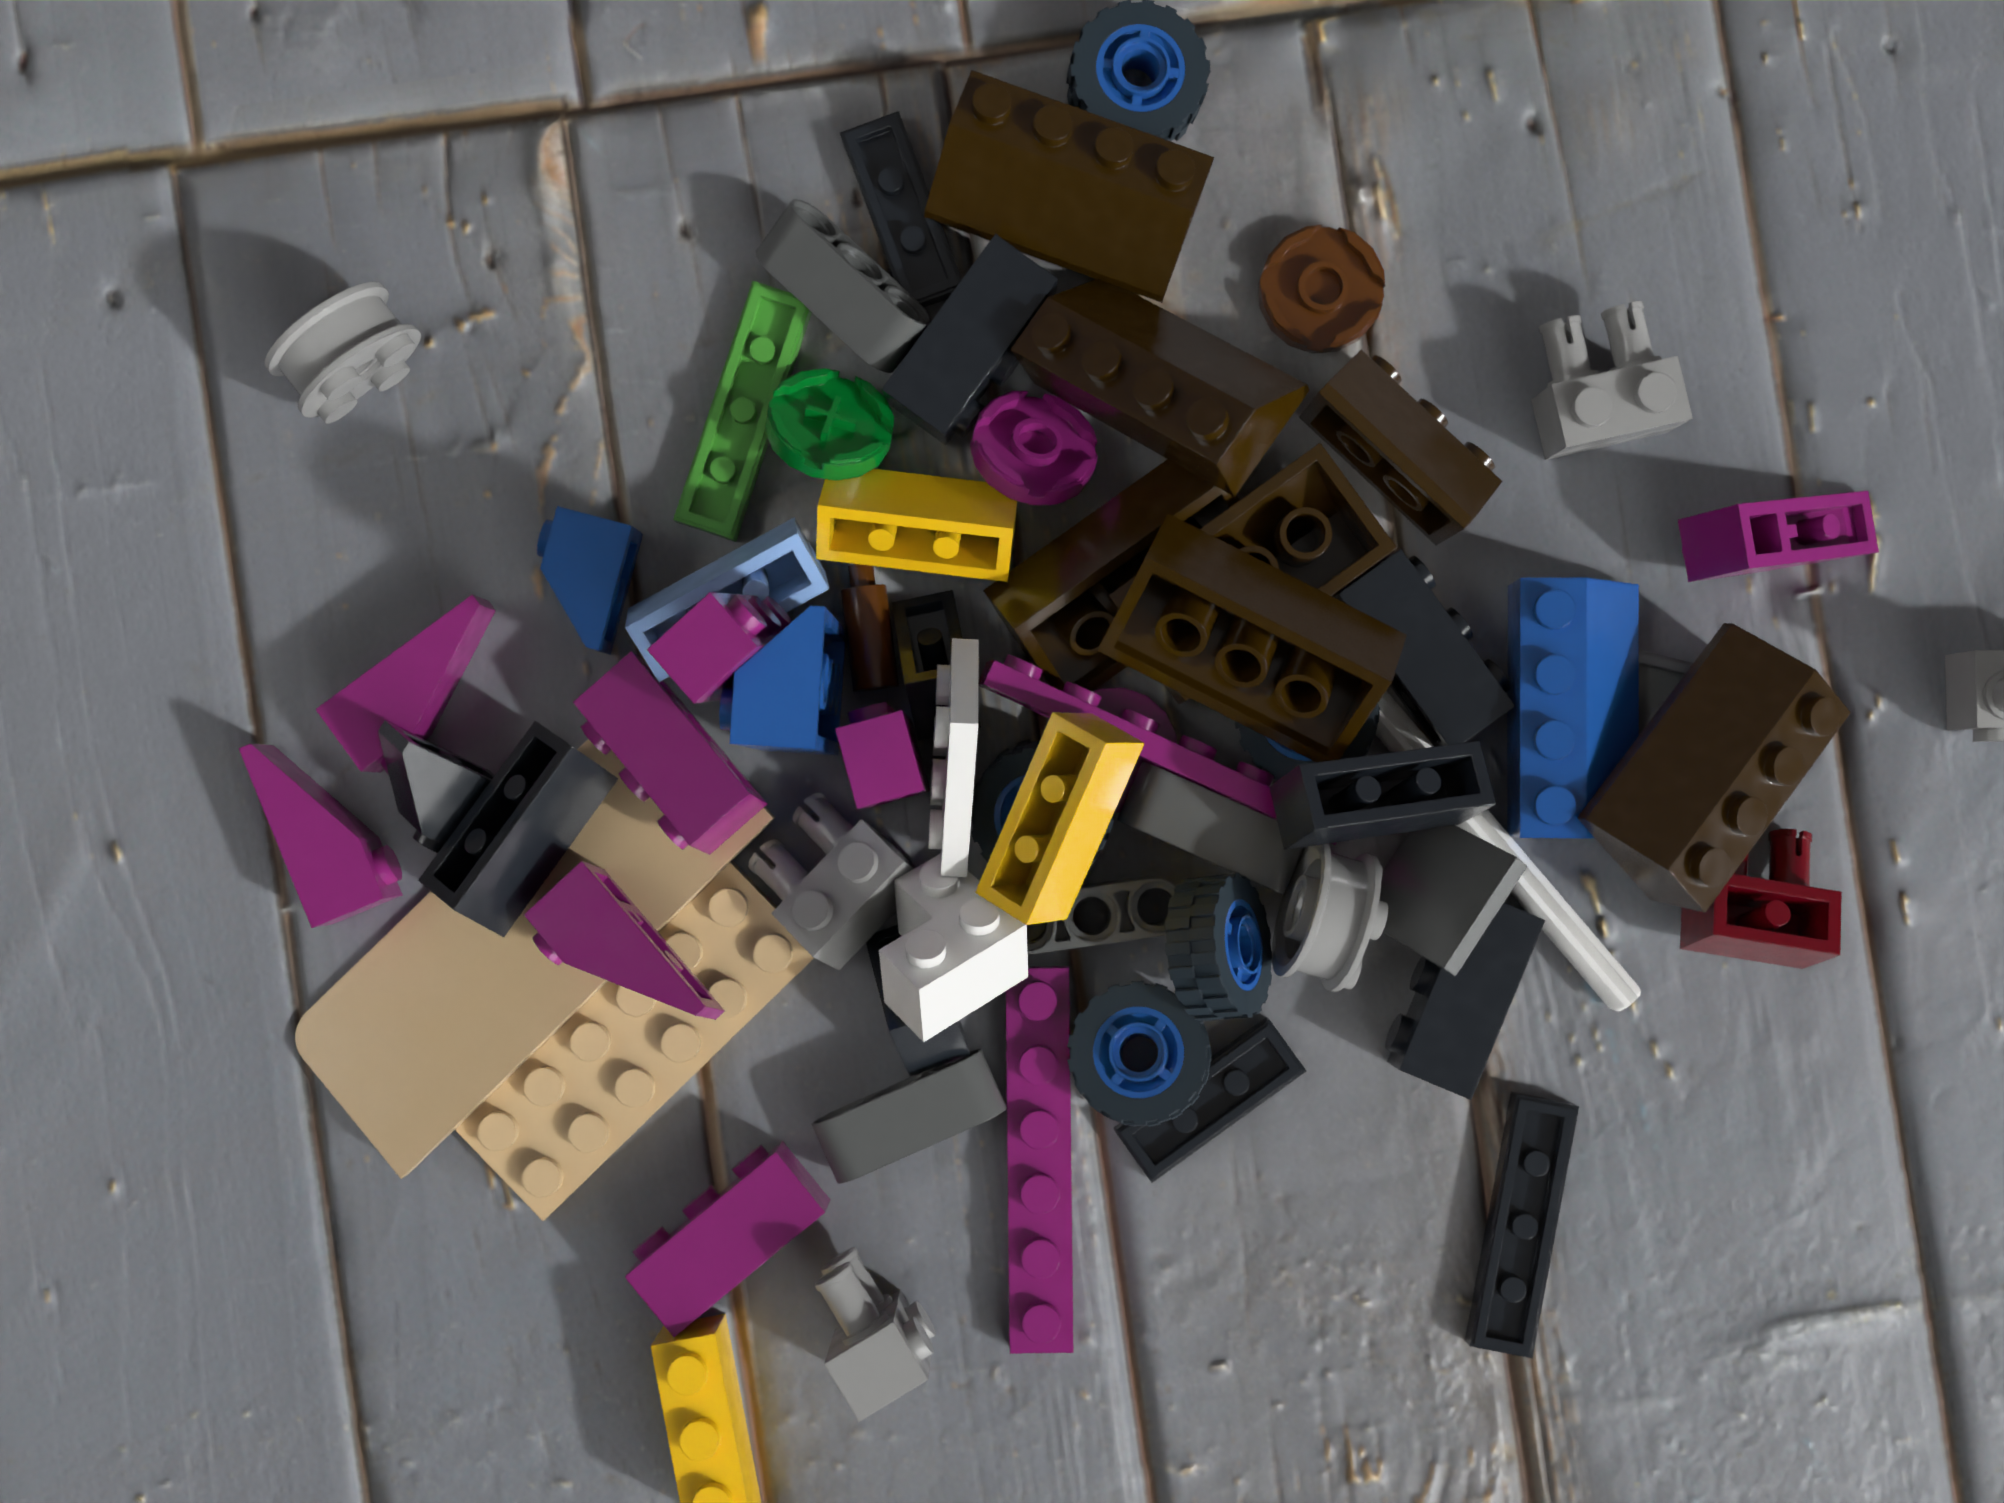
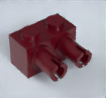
(1773, 918)

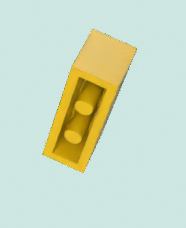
(917, 524)
(1059, 817)
(705, 1414)

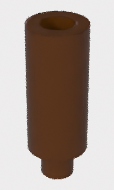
(868, 631)

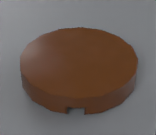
(1321, 289)

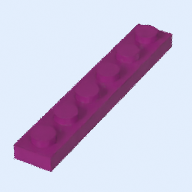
(1188, 759)
(1039, 1163)

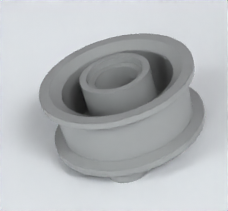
(343, 351)
(1329, 917)

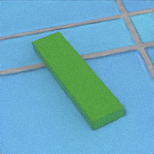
(734, 430)

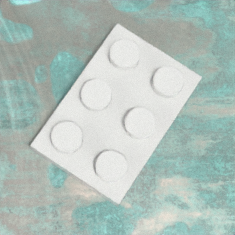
(955, 739)

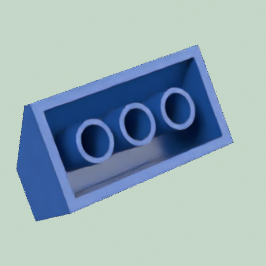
(790, 689)
(1572, 697)

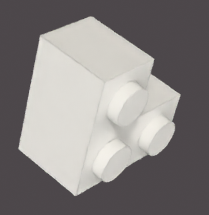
(950, 952)

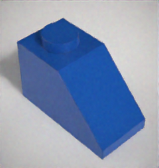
(590, 571)

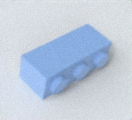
(771, 565)

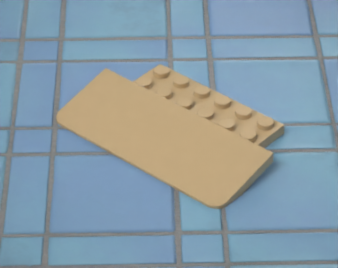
(536, 1055)

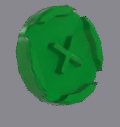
(829, 424)

